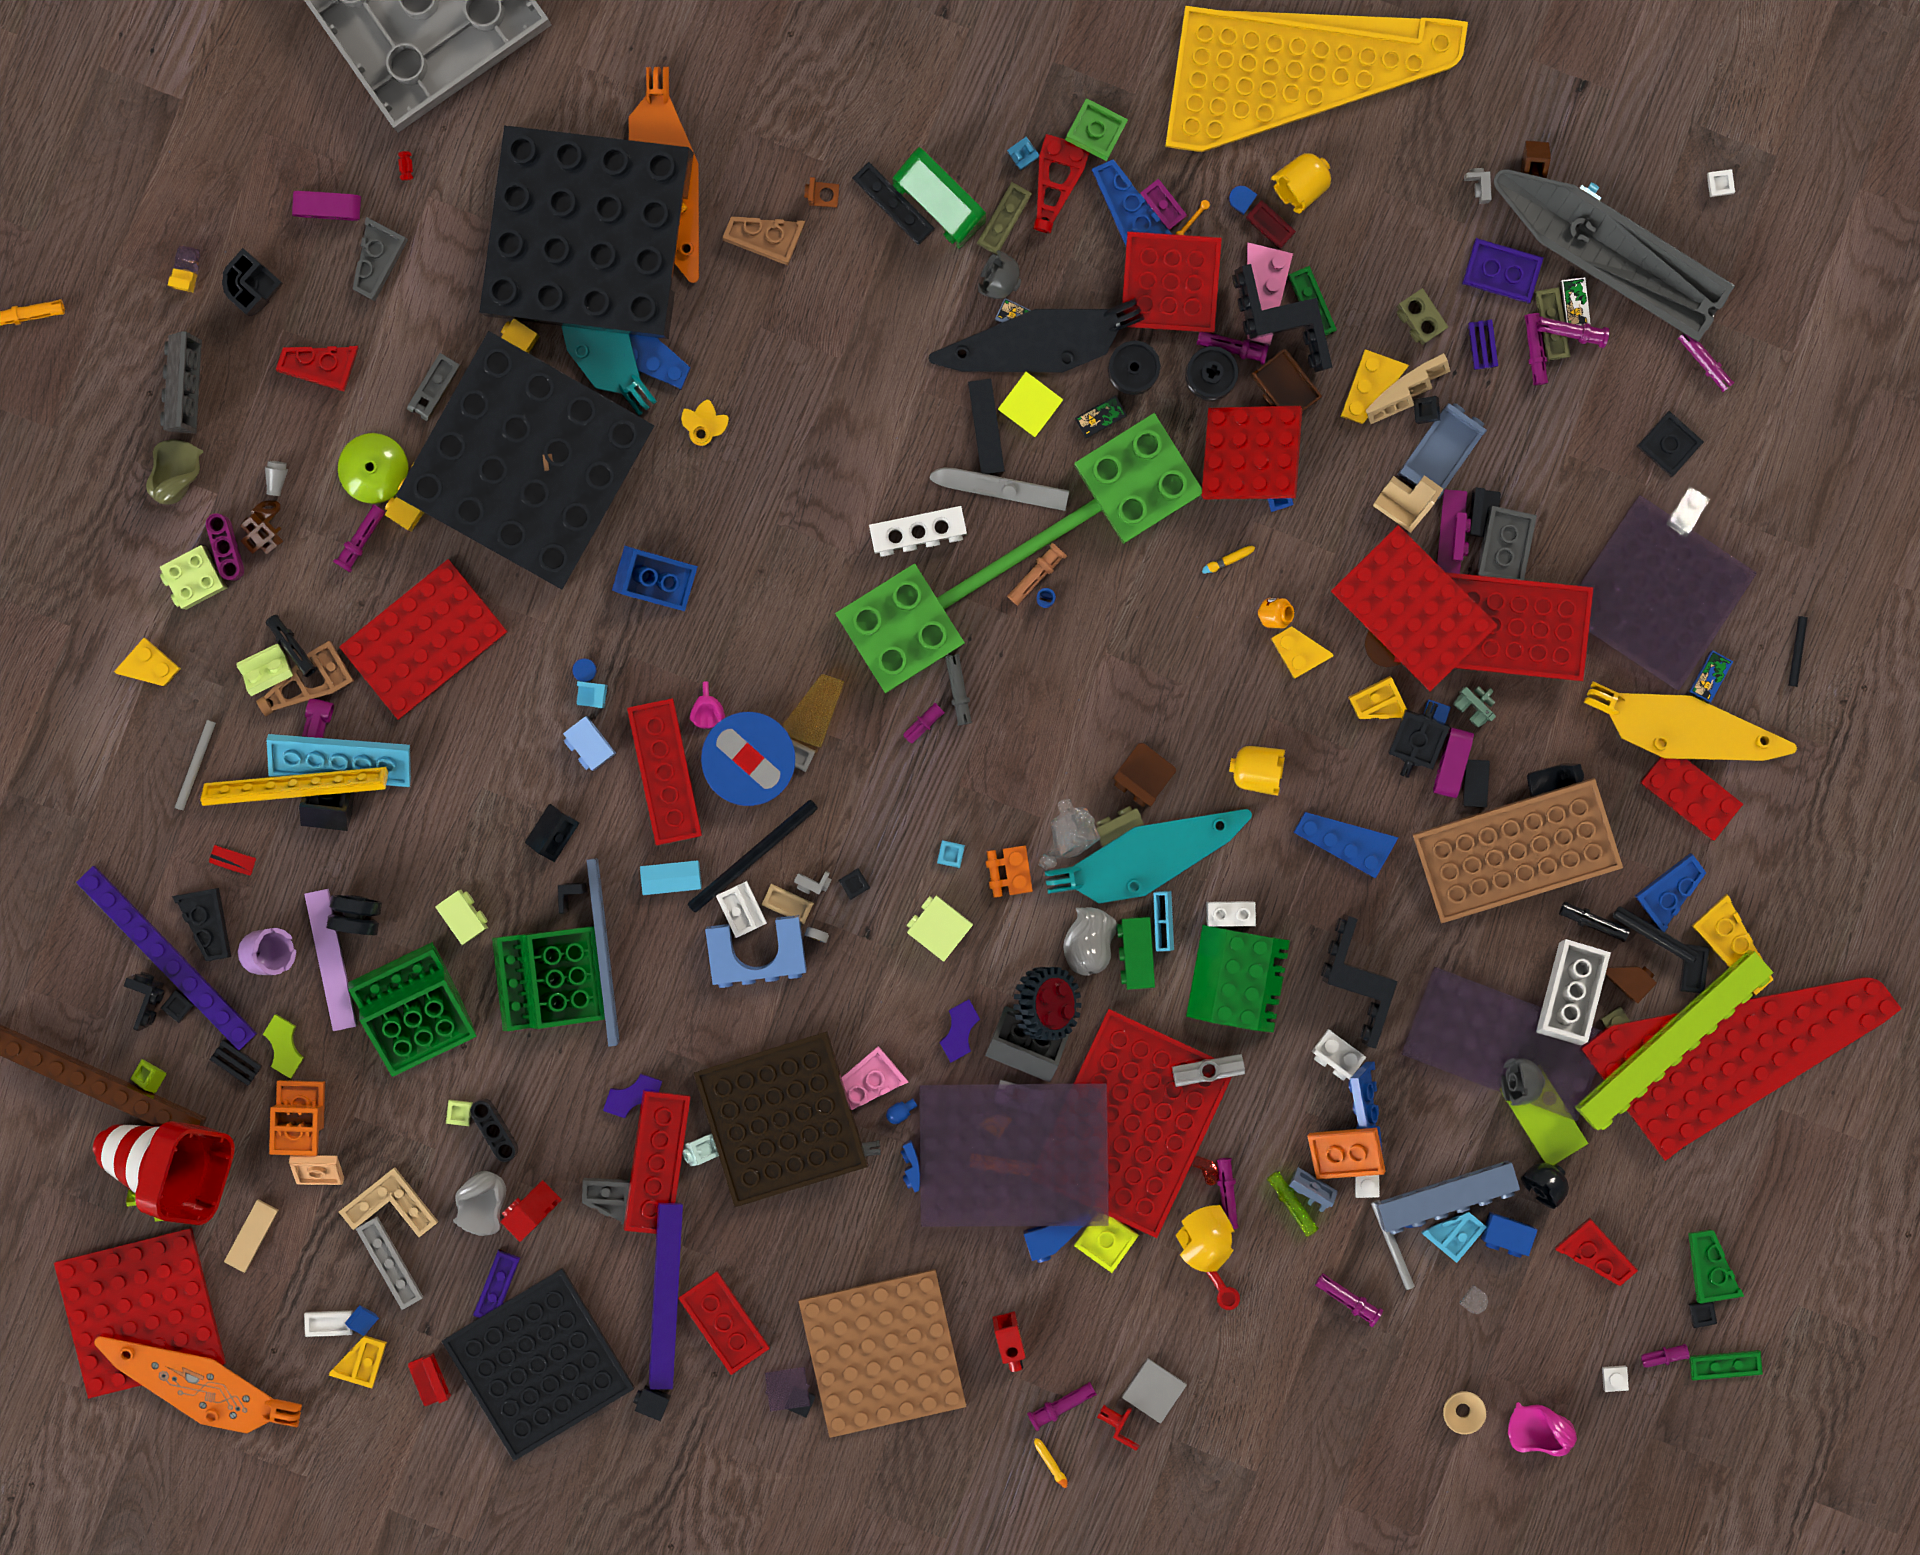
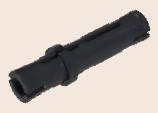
(276, 626)
(1618, 932)

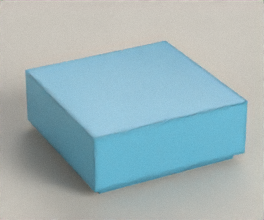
(950, 854)

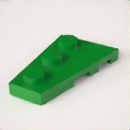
(1710, 1269)

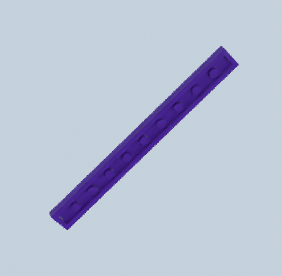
(166, 958)

